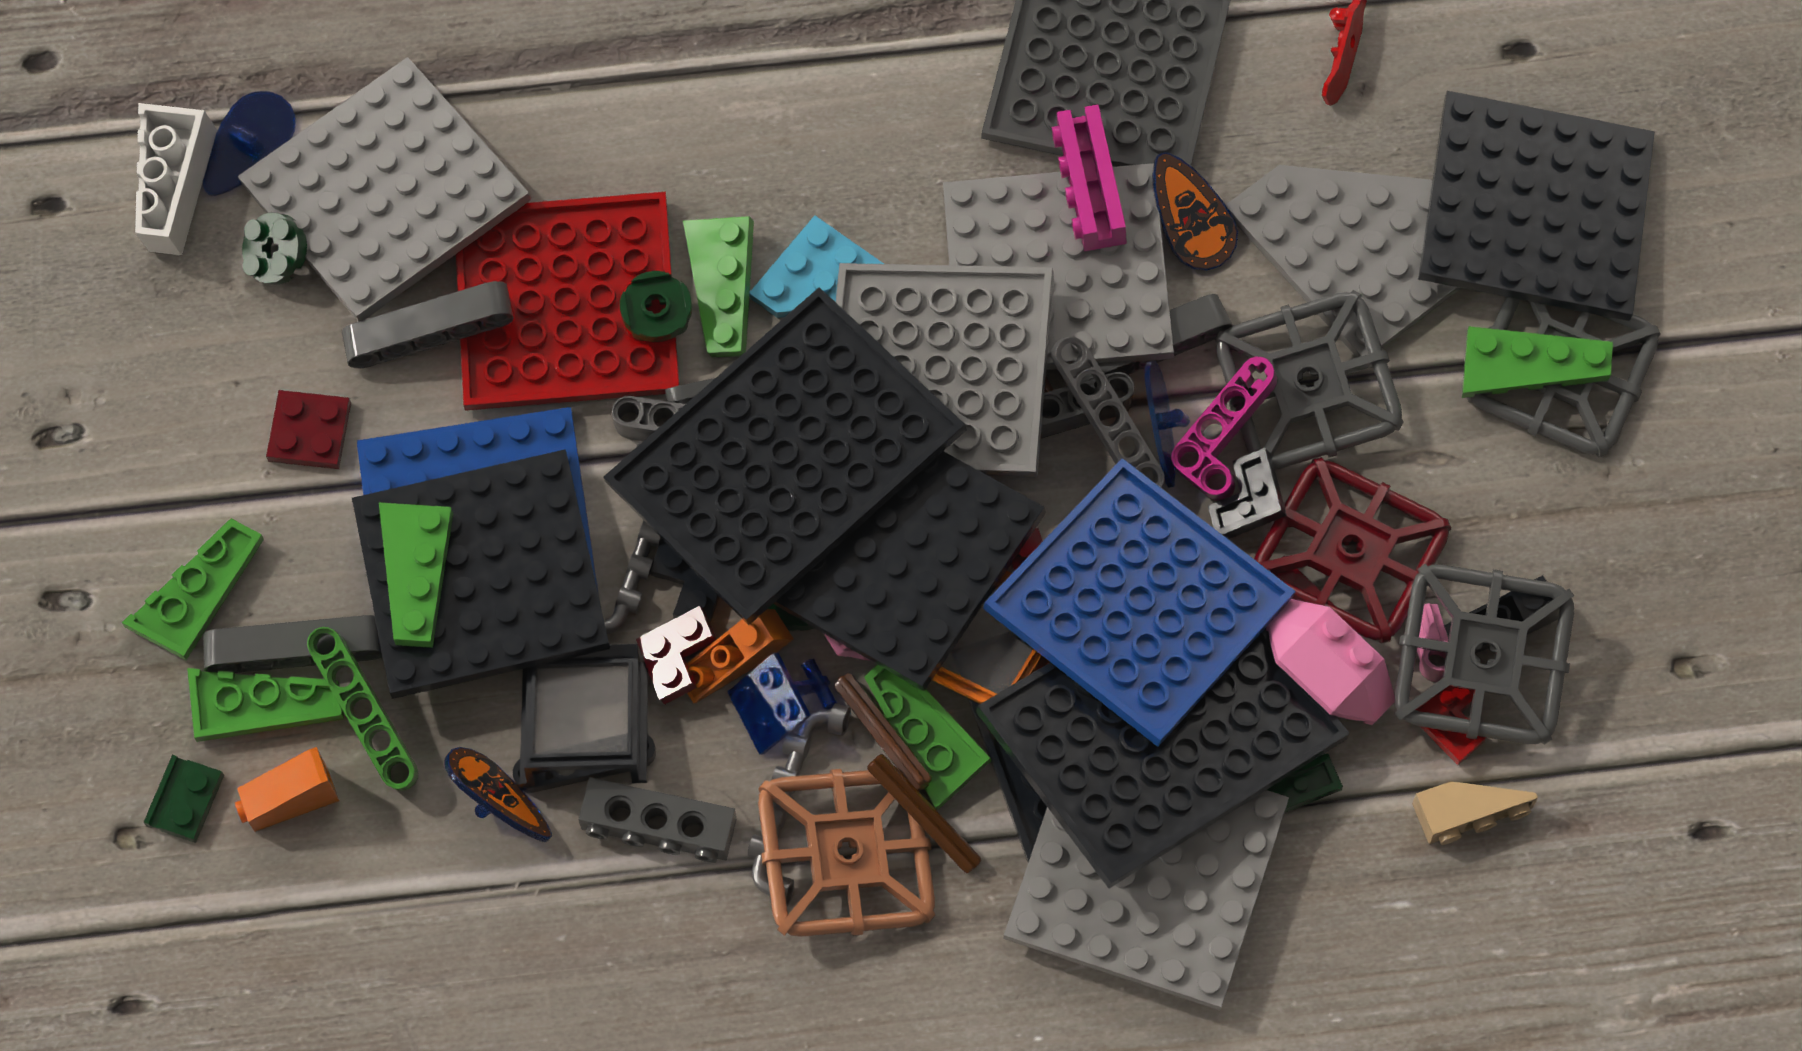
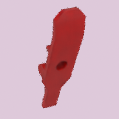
(1350, 23)

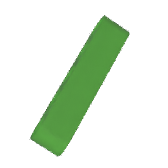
(350, 695)

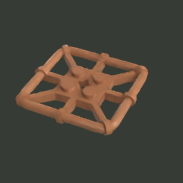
(829, 868)

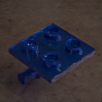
(773, 703)

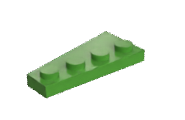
(722, 274)
(1518, 360)
(415, 567)
(191, 599)
(247, 704)
(930, 734)

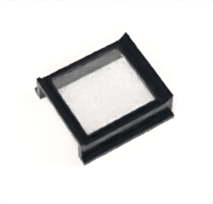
(586, 714)

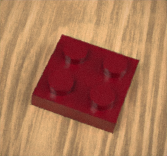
(308, 429)

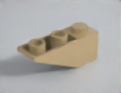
(1460, 807)

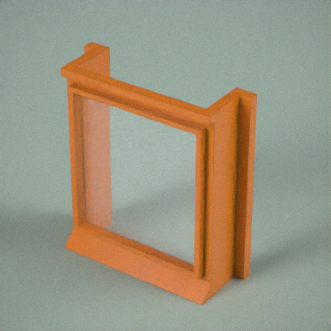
(988, 658)

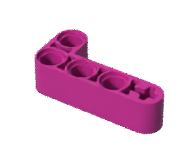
(1231, 423)

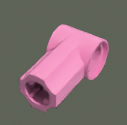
(1431, 628)

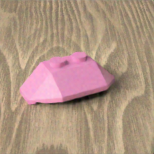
(1331, 661)

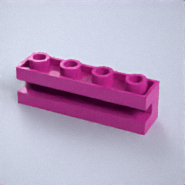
(1091, 179)

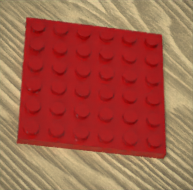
(565, 289)

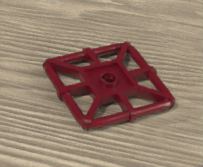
(1373, 540)

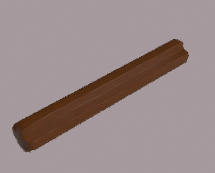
(882, 731)
(924, 813)

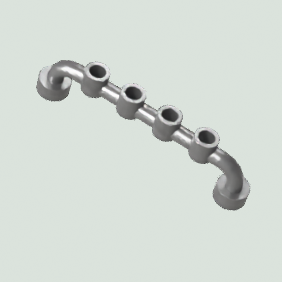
(638, 568)
(797, 748)

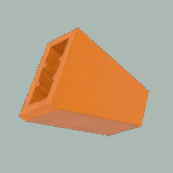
(287, 791)

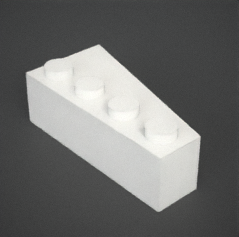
(170, 173)

